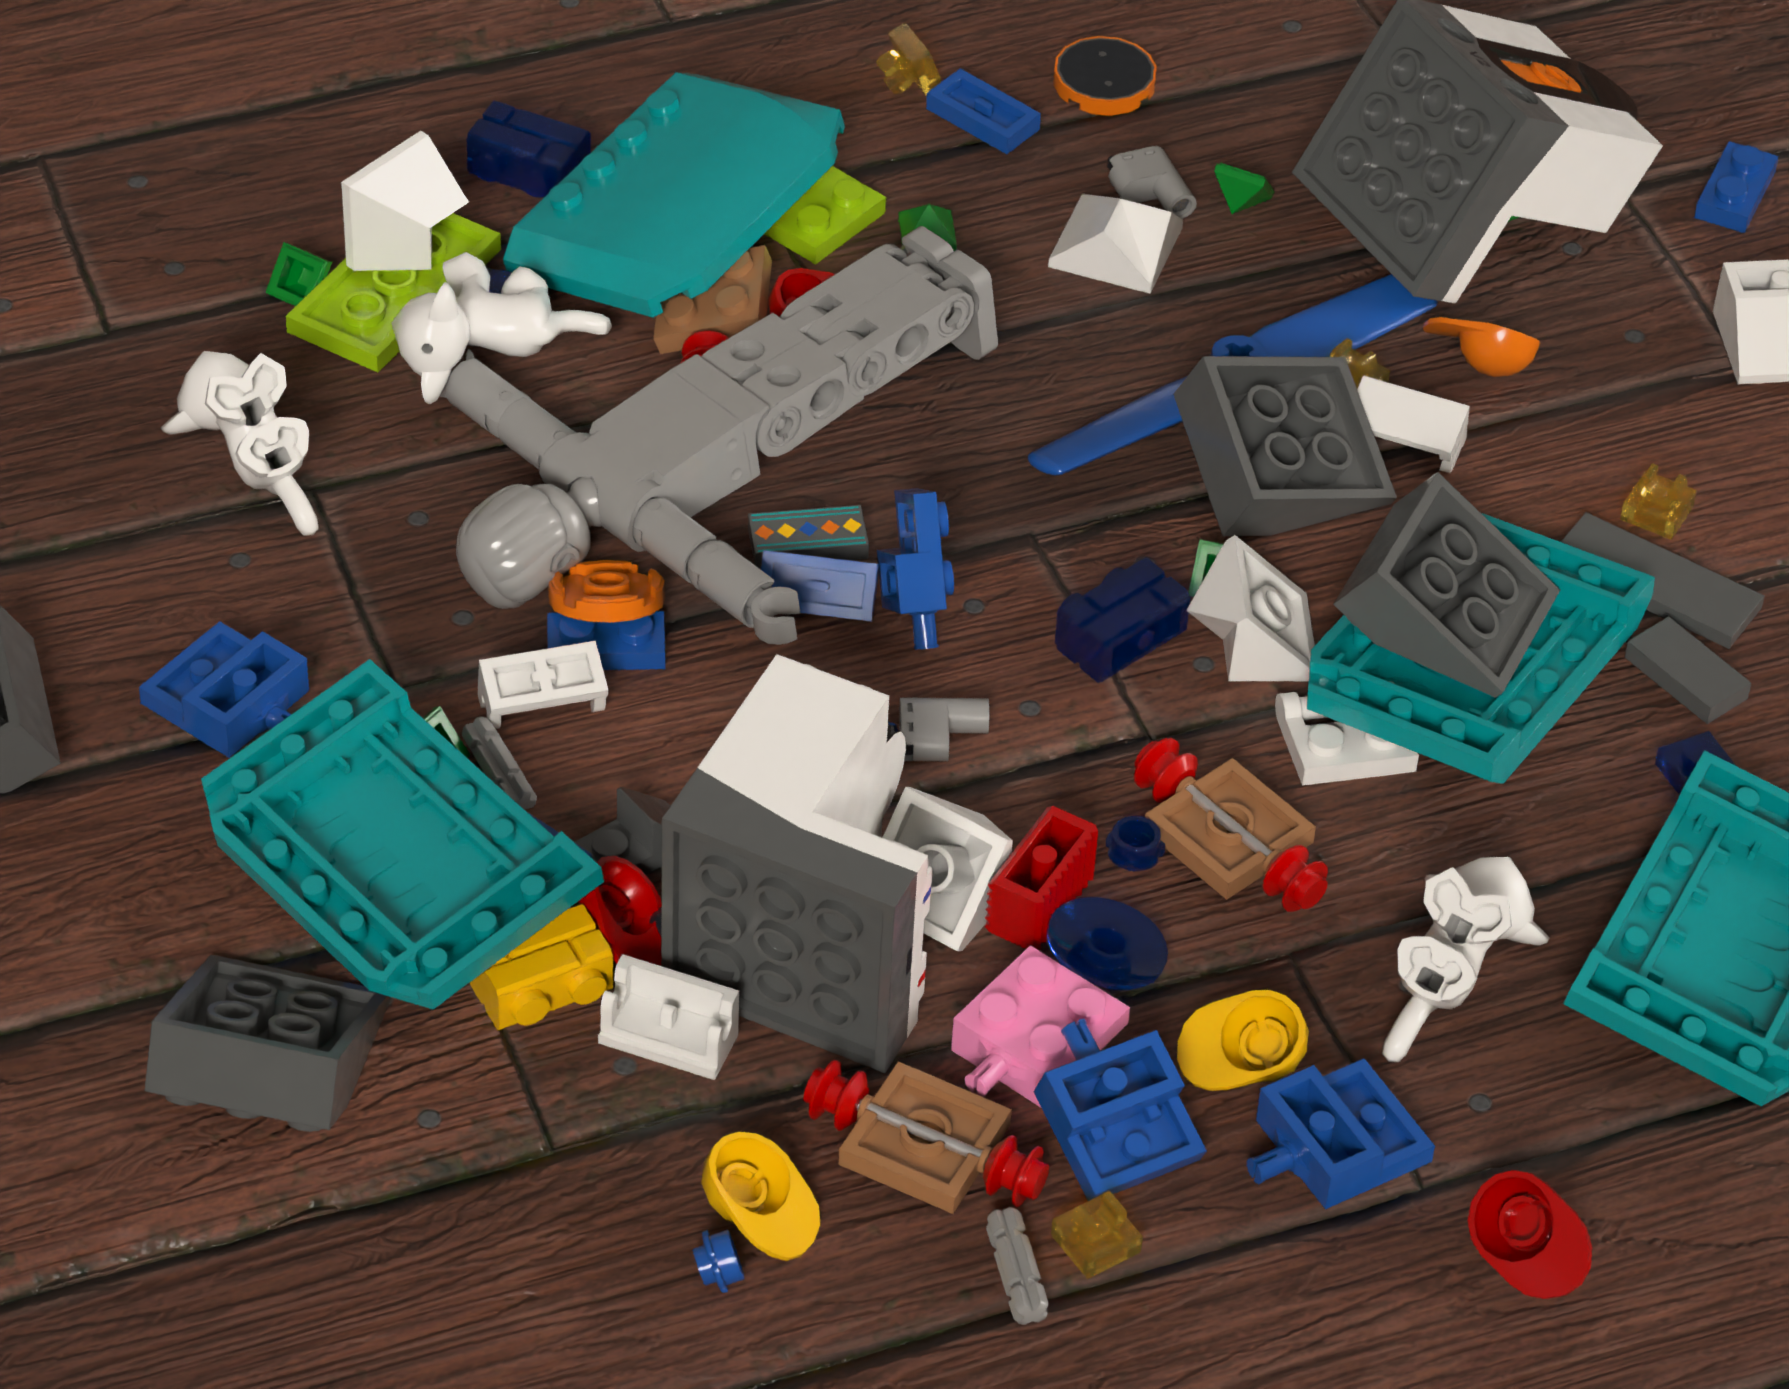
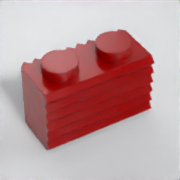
(1040, 876)

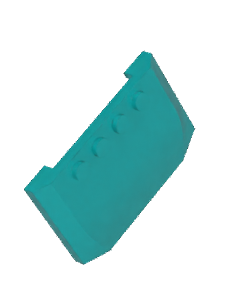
(676, 193)
(1463, 726)
(391, 842)
(1704, 938)

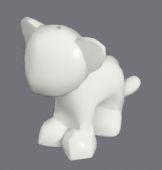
(463, 312)
(240, 401)
(1469, 913)

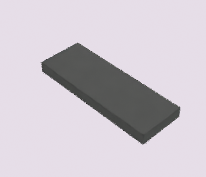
(1682, 588)

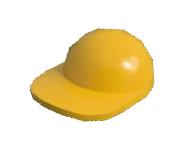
(1242, 1041)
(762, 1193)

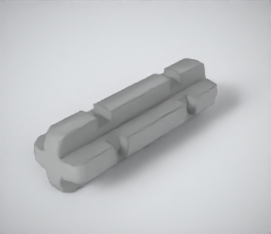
(497, 761)
(1017, 1266)

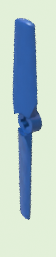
(1309, 333)

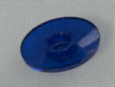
(1107, 943)

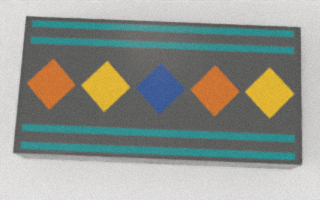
(812, 532)

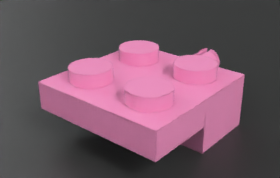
(1018, 1021)

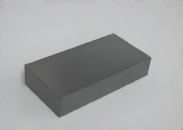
(1687, 670)

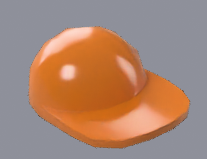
(1488, 346)

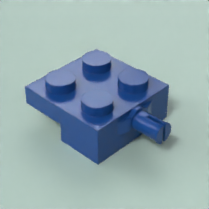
(914, 575)
(228, 687)
(1118, 1112)
(1337, 1132)

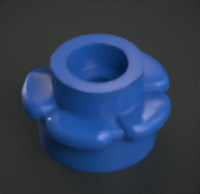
(718, 1260)

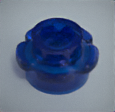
(1135, 843)

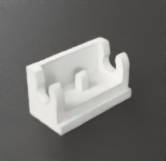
(1415, 419)
(542, 680)
(669, 1017)

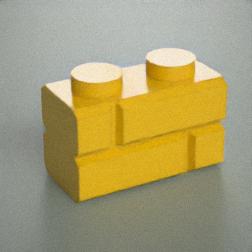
(549, 970)

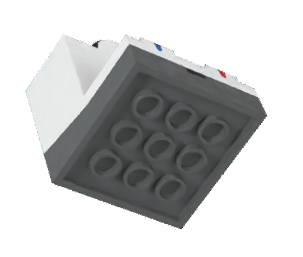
(1461, 129)
(785, 869)

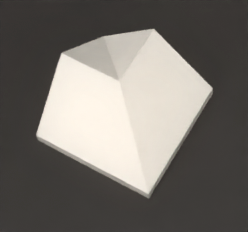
(395, 205)
(1116, 242)
(1256, 615)
(963, 857)

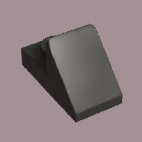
(634, 833)

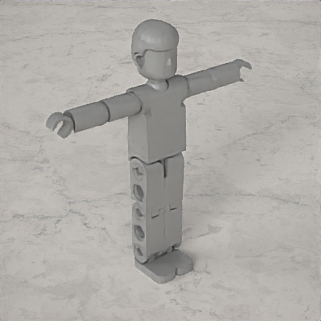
(700, 430)

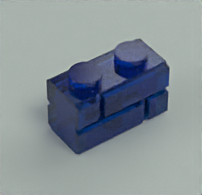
(524, 149)
(1121, 619)

